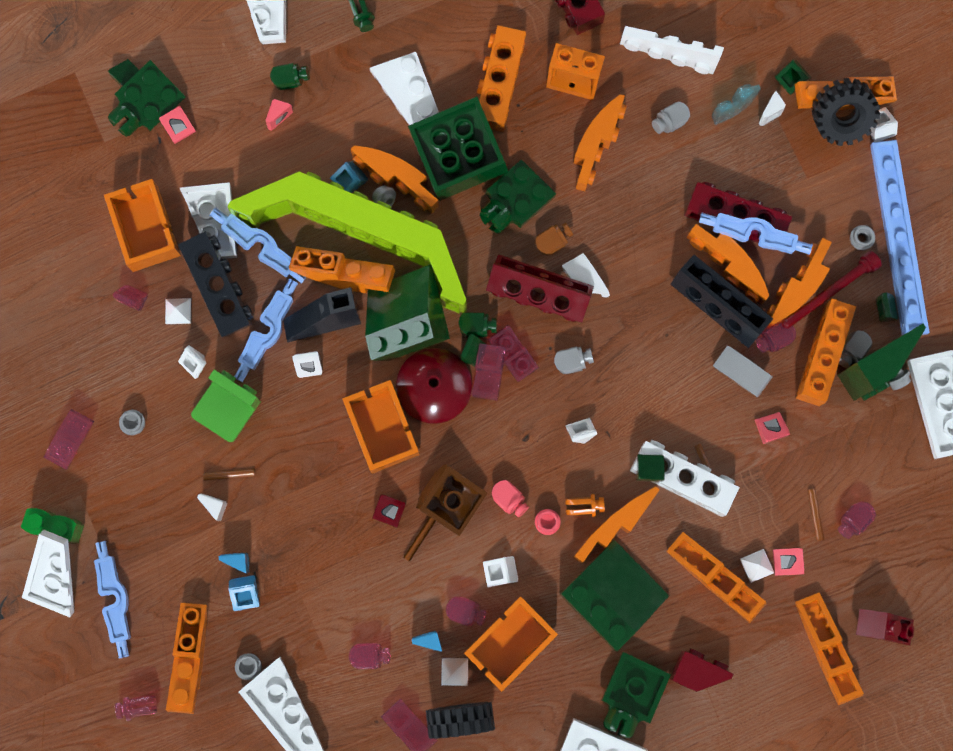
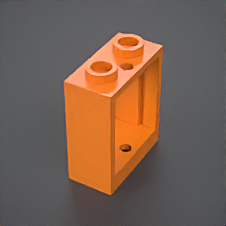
(585, 77)

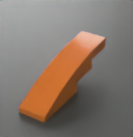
(624, 518)
(716, 577)
(828, 648)

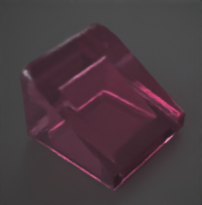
(131, 297)

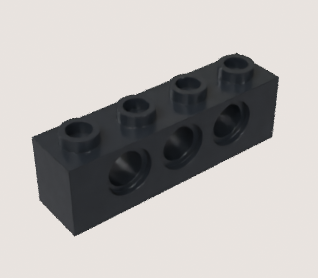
(193, 251)
(721, 301)

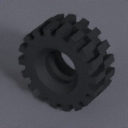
(853, 125)
(460, 720)

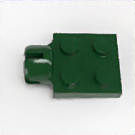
(144, 99)
(515, 198)
(632, 694)

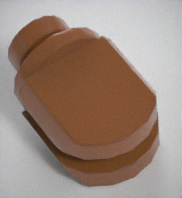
(553, 239)

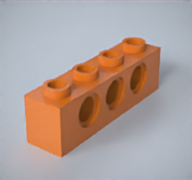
(511, 42)
(825, 352)

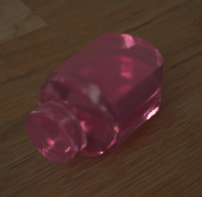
(776, 338)
(857, 519)
(465, 611)
(369, 656)
(126, 708)

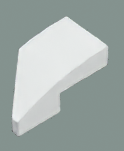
(583, 271)

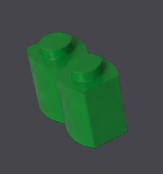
(37, 520)

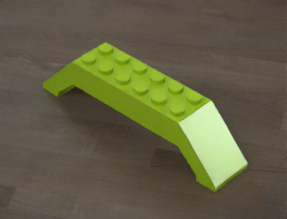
(359, 219)

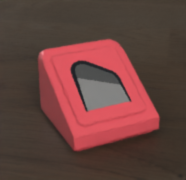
(277, 113)
(177, 124)
(772, 427)
(788, 561)

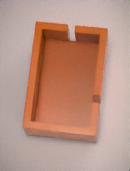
(142, 225)
(381, 427)
(511, 643)

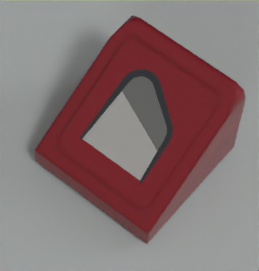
(389, 511)

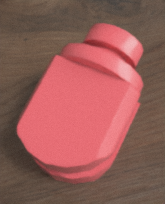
(509, 498)

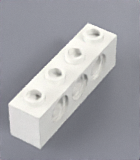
(724, 486)

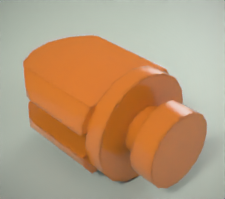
(595, 505)

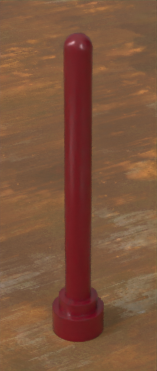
(868, 263)

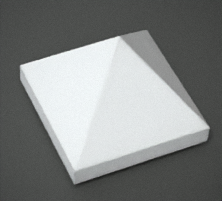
(178, 311)
(192, 361)
(581, 431)
(757, 565)

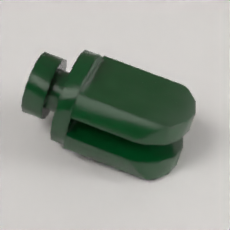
(362, 20)
(289, 76)
(477, 324)

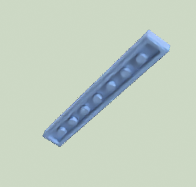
(899, 236)

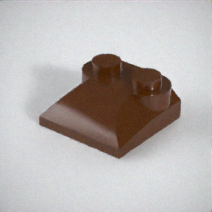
(450, 499)

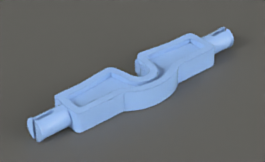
(248, 236)
(769, 236)
(259, 342)
(114, 614)

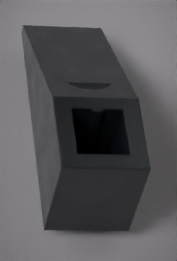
(324, 315)

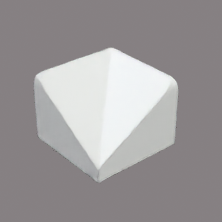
(454, 671)

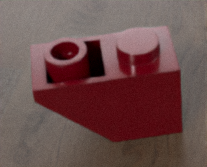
(885, 627)
(697, 673)

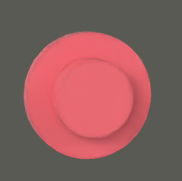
(547, 522)

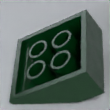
(458, 148)
(405, 317)
(876, 370)
(614, 595)

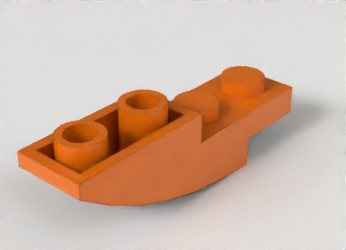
(881, 87)
(599, 133)
(389, 169)
(740, 268)
(340, 272)
(797, 292)
(188, 658)

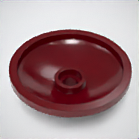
(437, 403)

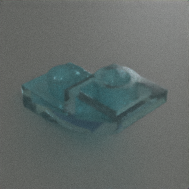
(741, 100)

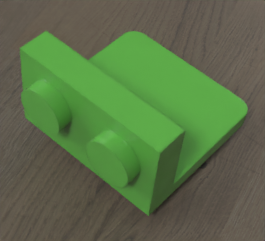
(226, 406)

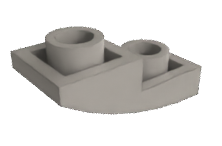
(742, 371)

